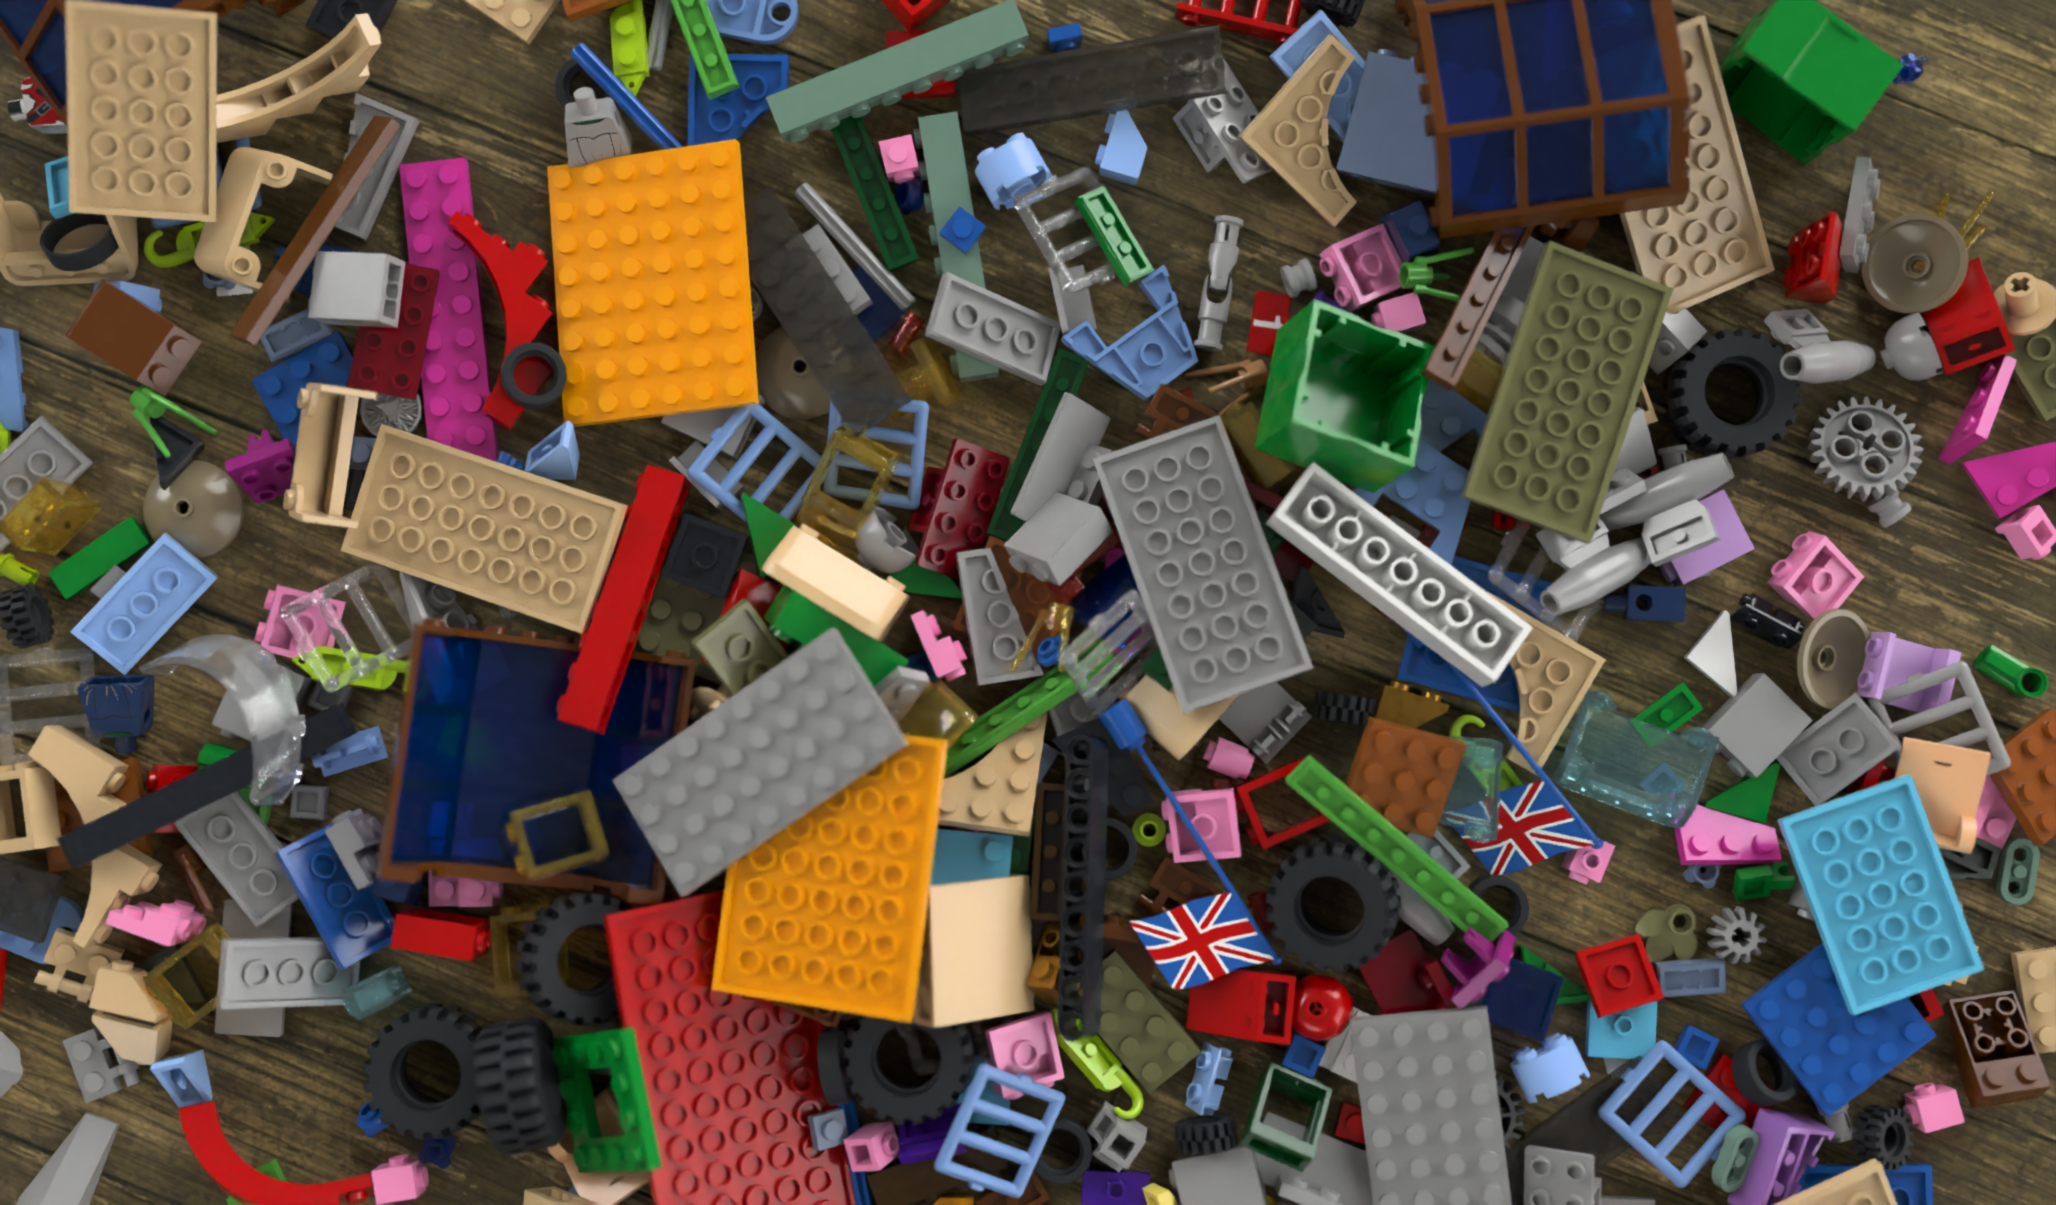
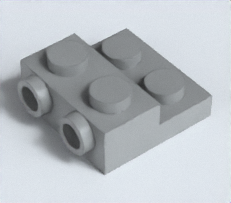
(354, 840)

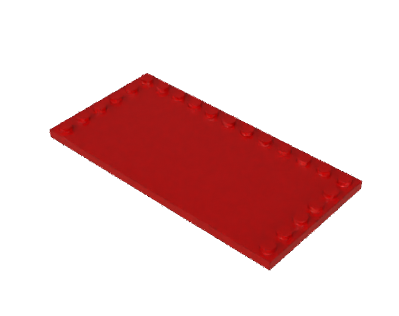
(720, 1069)

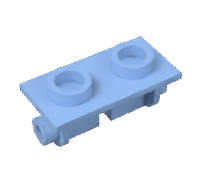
(351, 752)
(1203, 1093)

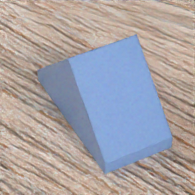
(555, 455)
(185, 1078)

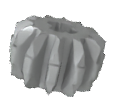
(1747, 940)

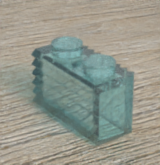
(376, 992)

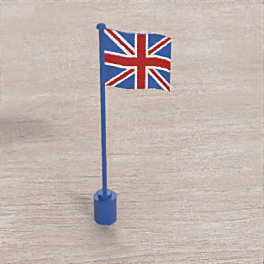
(1532, 816)
(1209, 932)

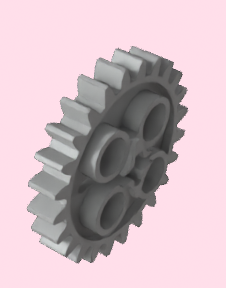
(1878, 426)

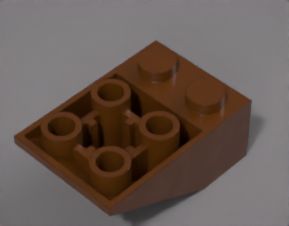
(1995, 1050)

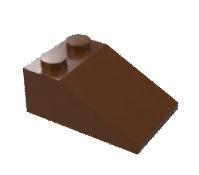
(134, 337)

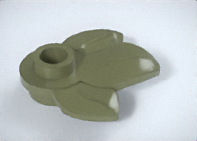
(1664, 937)

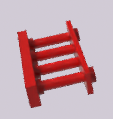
(1194, 15)

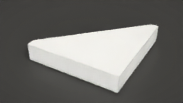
(1714, 654)

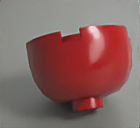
(1336, 1008)

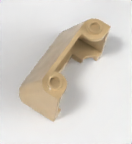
(1164, 719)

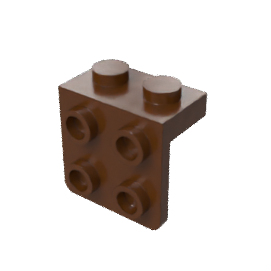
(1125, 940)

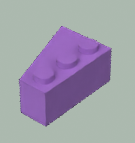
(1783, 1154)

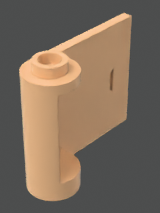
(1946, 791)
(600, 1186)

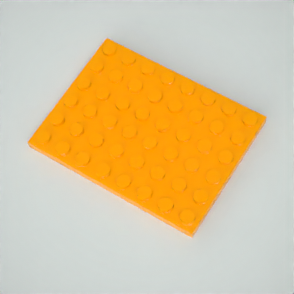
(653, 284)
(840, 895)

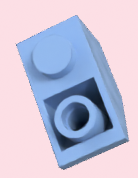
(1124, 151)

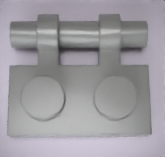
(94, 1065)

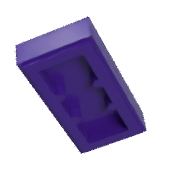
(1113, 1188)

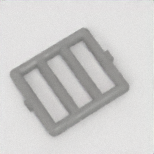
(1973, 699)

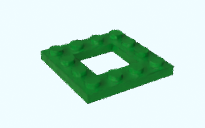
(594, 1152)

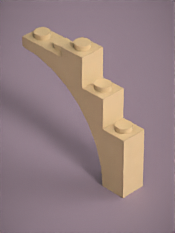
(330, 71)
(90, 780)

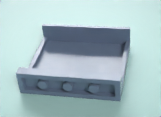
(1387, 130)

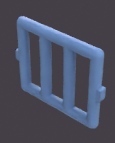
(772, 427)
(913, 470)
(1632, 1132)
(1027, 1159)

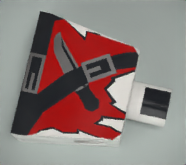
(36, 110)

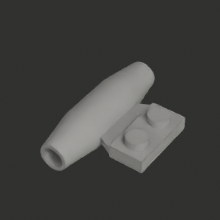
(1816, 356)
(1670, 509)
(1591, 568)
(1414, 908)

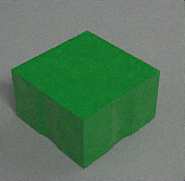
(1804, 76)
(1344, 397)

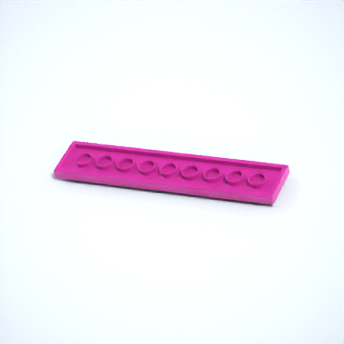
(456, 354)

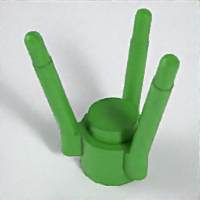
(1418, 275)
(152, 404)

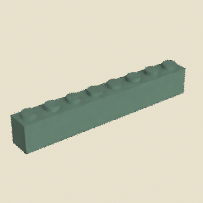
(899, 70)
(949, 189)

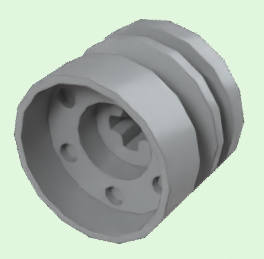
(1499, 334)

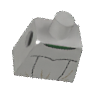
(594, 129)

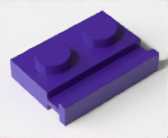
(925, 1140)

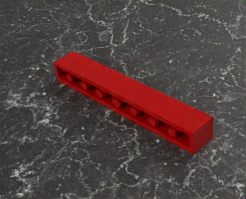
(624, 600)

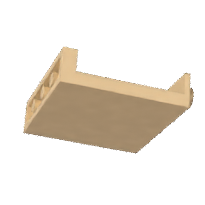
(975, 951)

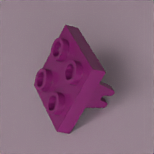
(265, 468)
(1486, 966)

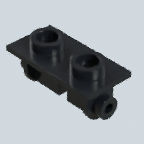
(1781, 629)

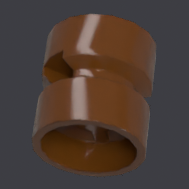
(1571, 233)

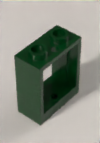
(1275, 1143)

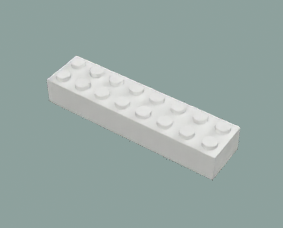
(1399, 575)

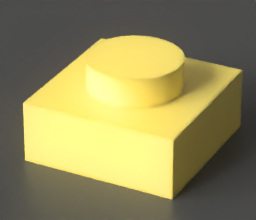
(1158, 1195)

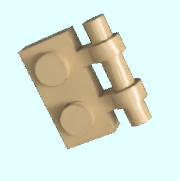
(72, 957)

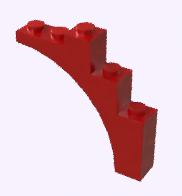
(524, 316)

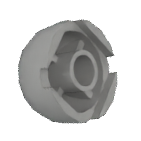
(1911, 349)
(884, 545)

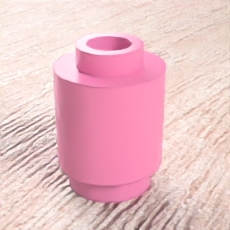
(1229, 758)

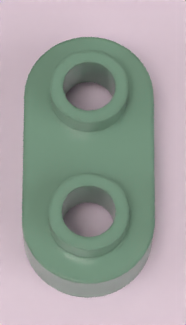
(2021, 871)
(1735, 1158)

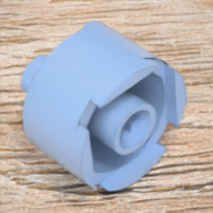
(1010, 170)
(1548, 1068)

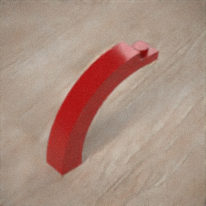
(247, 1184)

